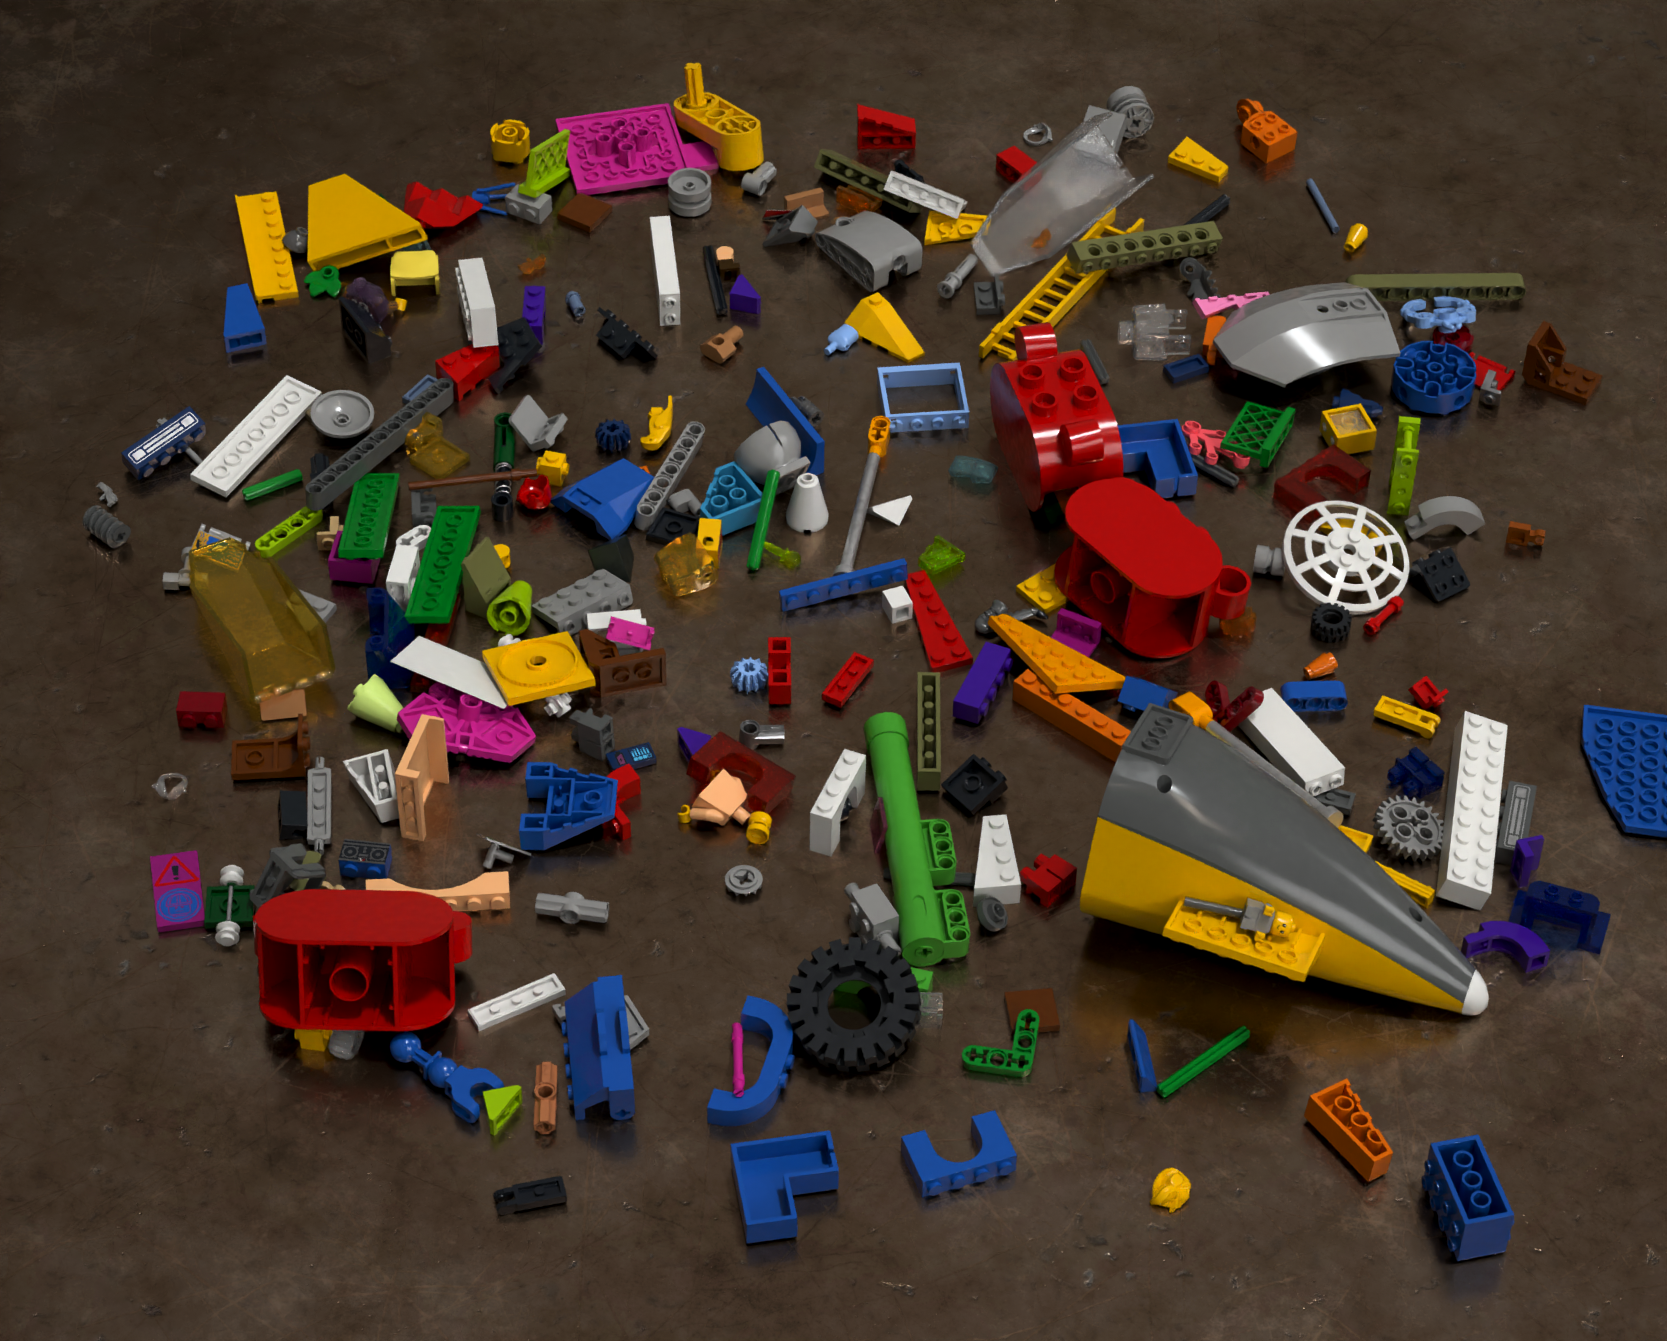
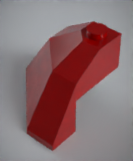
(437, 208)

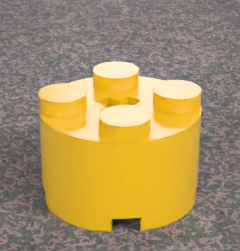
(510, 141)

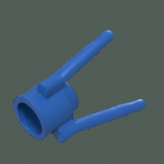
(484, 198)

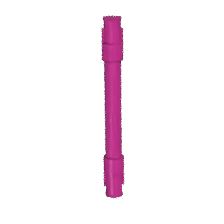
(738, 1077)

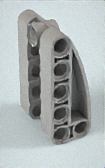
(870, 248)

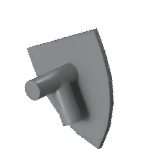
(495, 852)

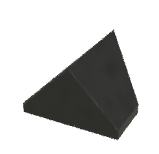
(614, 556)

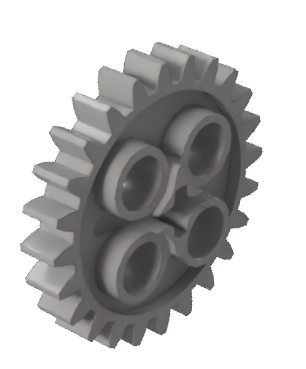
(1409, 828)

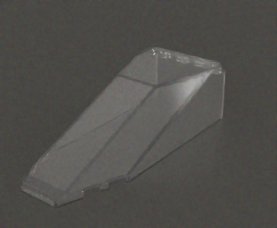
(1061, 192)

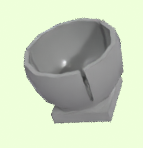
(764, 452)

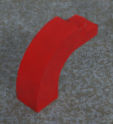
(628, 787)

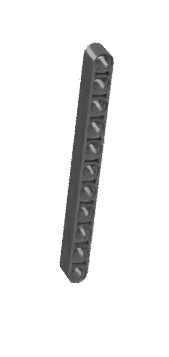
(377, 445)

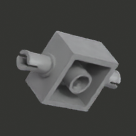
(873, 915)

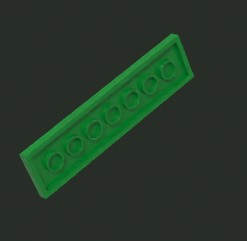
(369, 516)
(441, 562)

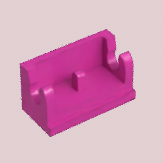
(629, 633)

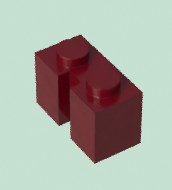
(201, 708)

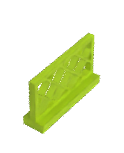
(546, 165)

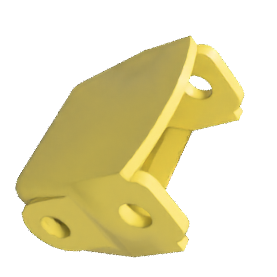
(414, 269)

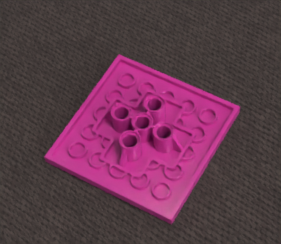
(623, 149)

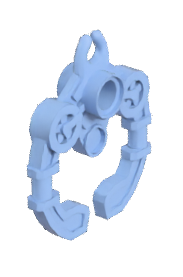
(1446, 319)

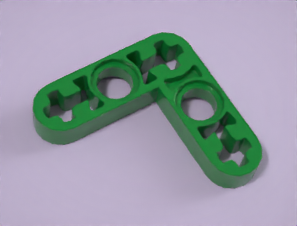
(1016, 1054)

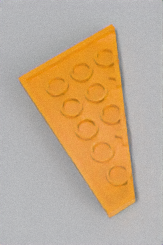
(1052, 661)

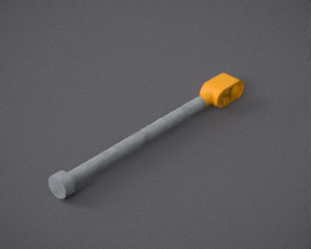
(877, 447)
(1203, 717)

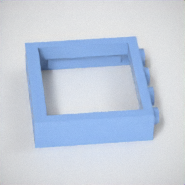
(924, 376)

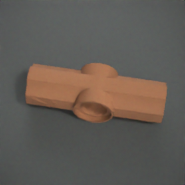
(545, 1098)

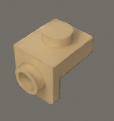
(326, 539)

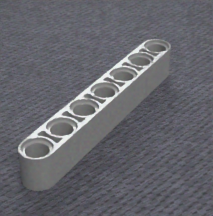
(669, 475)

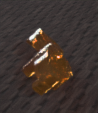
(1040, 242)
(530, 265)

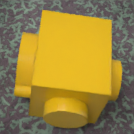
(553, 466)
(313, 1039)

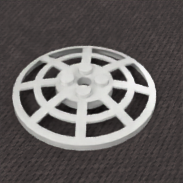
(1344, 563)

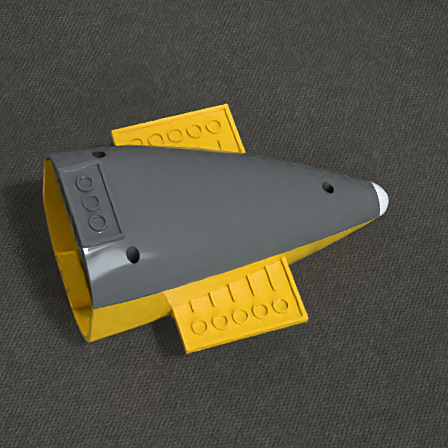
(1220, 829)

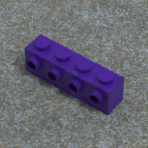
(982, 682)

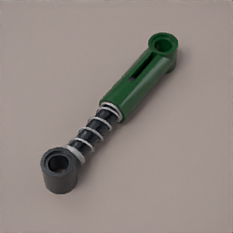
(503, 461)

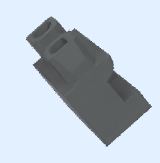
(593, 733)

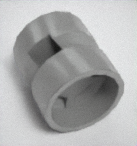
(1269, 560)

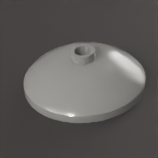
(342, 414)

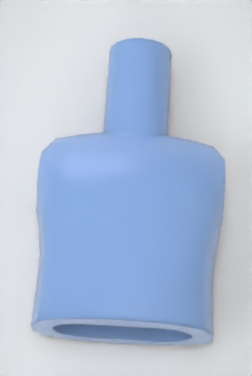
(841, 339)

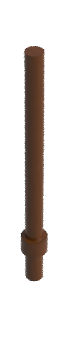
(513, 475)

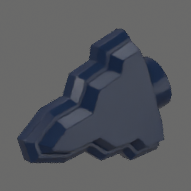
(1347, 398)

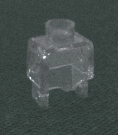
(1150, 335)

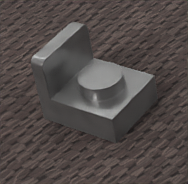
(1488, 391)

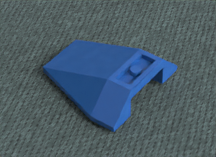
(607, 496)

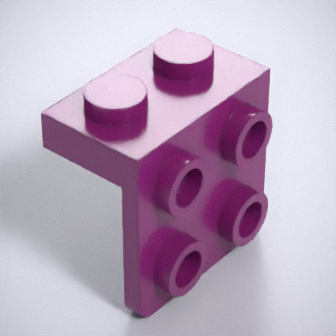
(1077, 632)

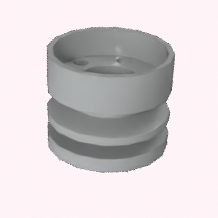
(1132, 103)

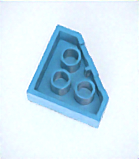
(731, 498)

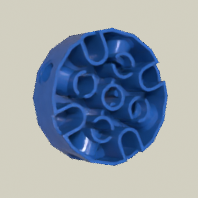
(1433, 377)

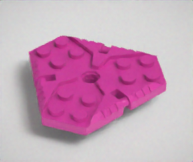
(471, 724)

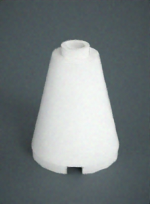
(807, 505)

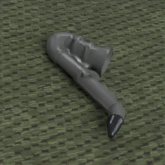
(997, 608)

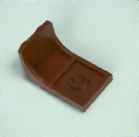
(272, 756)

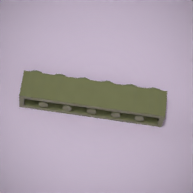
(862, 178)
(928, 731)

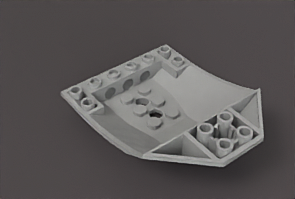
(1288, 338)

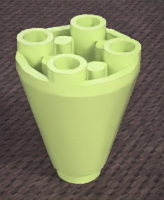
(376, 704)

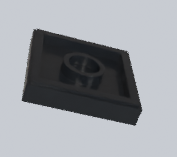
(671, 525)

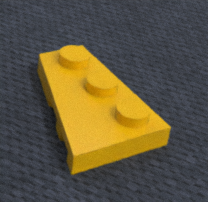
(1197, 160)
(946, 228)

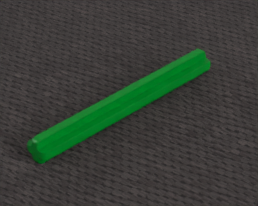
(763, 520)
(1203, 1061)

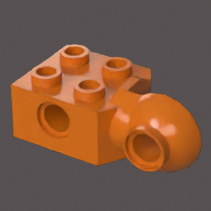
(1264, 131)

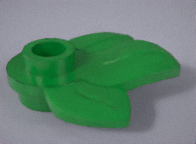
(321, 282)

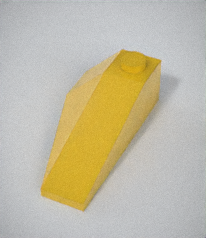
(880, 324)

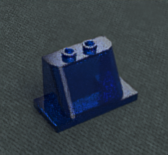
(1564, 908)

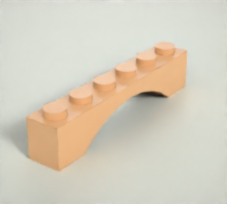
(483, 893)

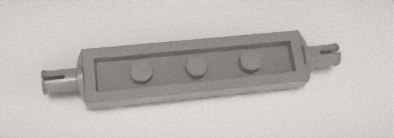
(319, 806)

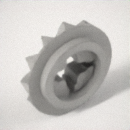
(740, 873)

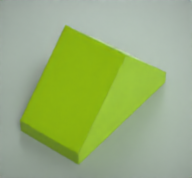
(500, 1105)

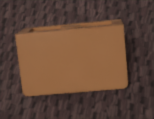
(812, 200)
(284, 706)

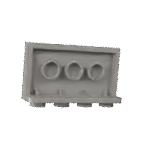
(593, 594)

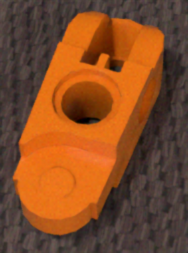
(1213, 326)

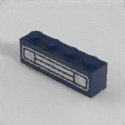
(164, 443)

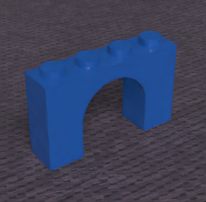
(938, 1175)

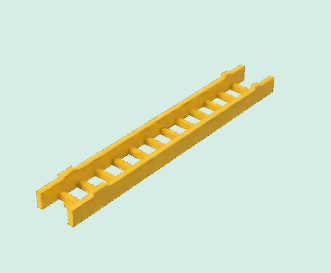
(1043, 288)

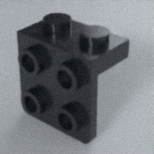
(1441, 574)

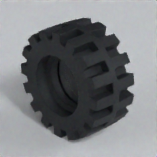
(1331, 631)

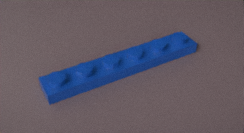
(843, 584)

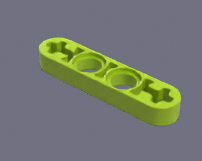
(270, 544)

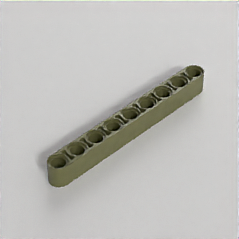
(1427, 286)

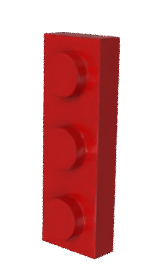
(847, 679)

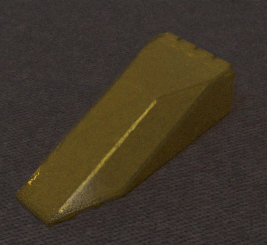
(259, 620)

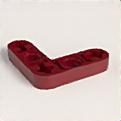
(1226, 716)

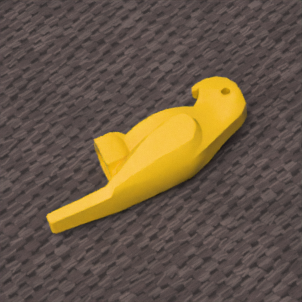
(659, 426)

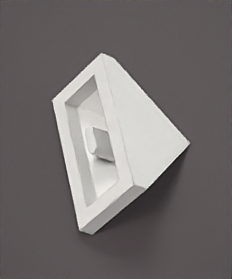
(891, 511)

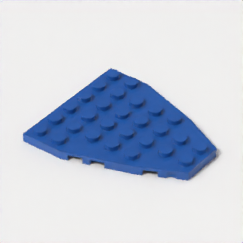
(1629, 765)

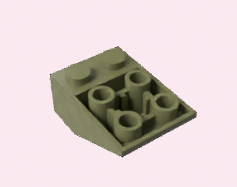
(483, 578)

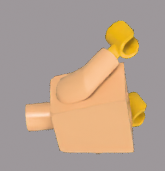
(718, 802)

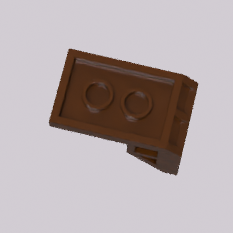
(1553, 373)
(620, 673)

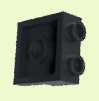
(975, 784)

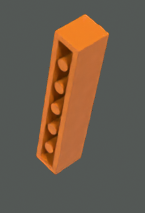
(1070, 715)

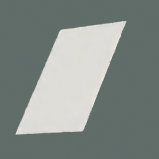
(451, 669)

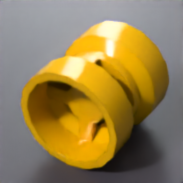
(758, 827)

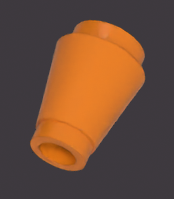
(1321, 666)

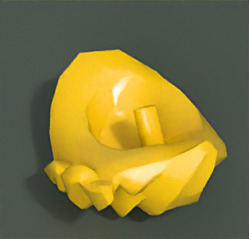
(1170, 1189)

